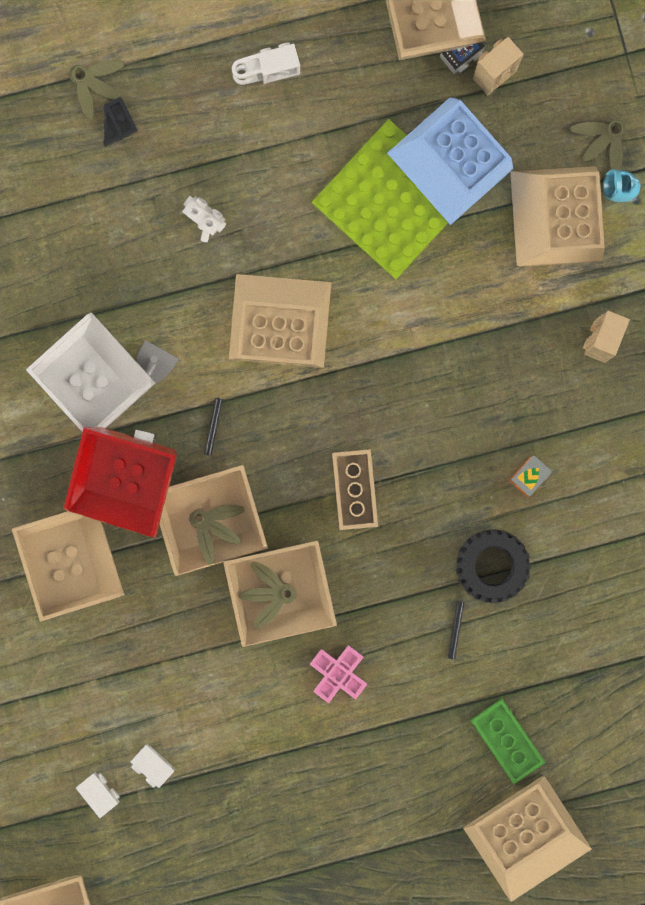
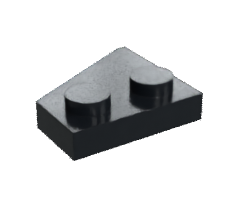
(117, 122)

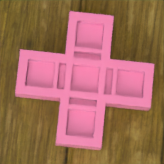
(338, 674)

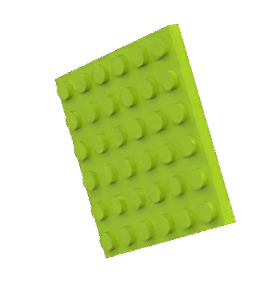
(381, 205)

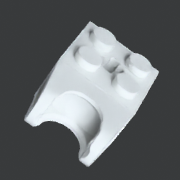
(268, 65)

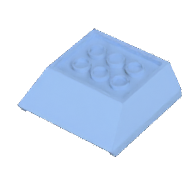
(452, 159)

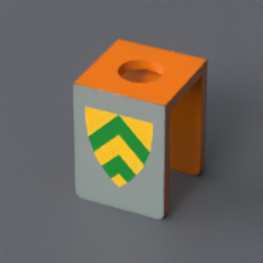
(530, 476)

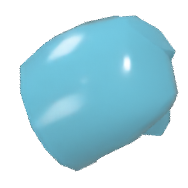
(620, 186)

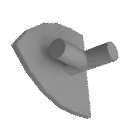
(155, 361)

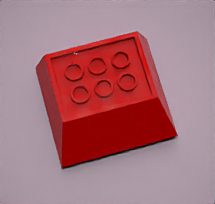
(120, 480)

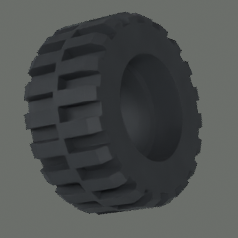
(519, 566)

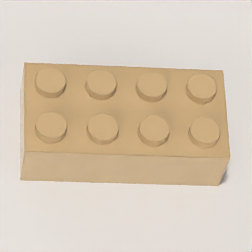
(497, 65)
(606, 336)
(355, 489)

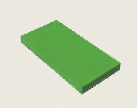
(507, 741)

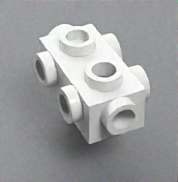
(207, 219)

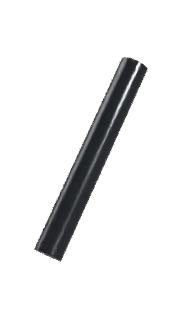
(213, 426)
(455, 630)

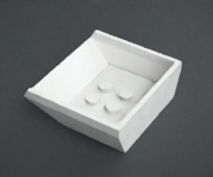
(90, 375)

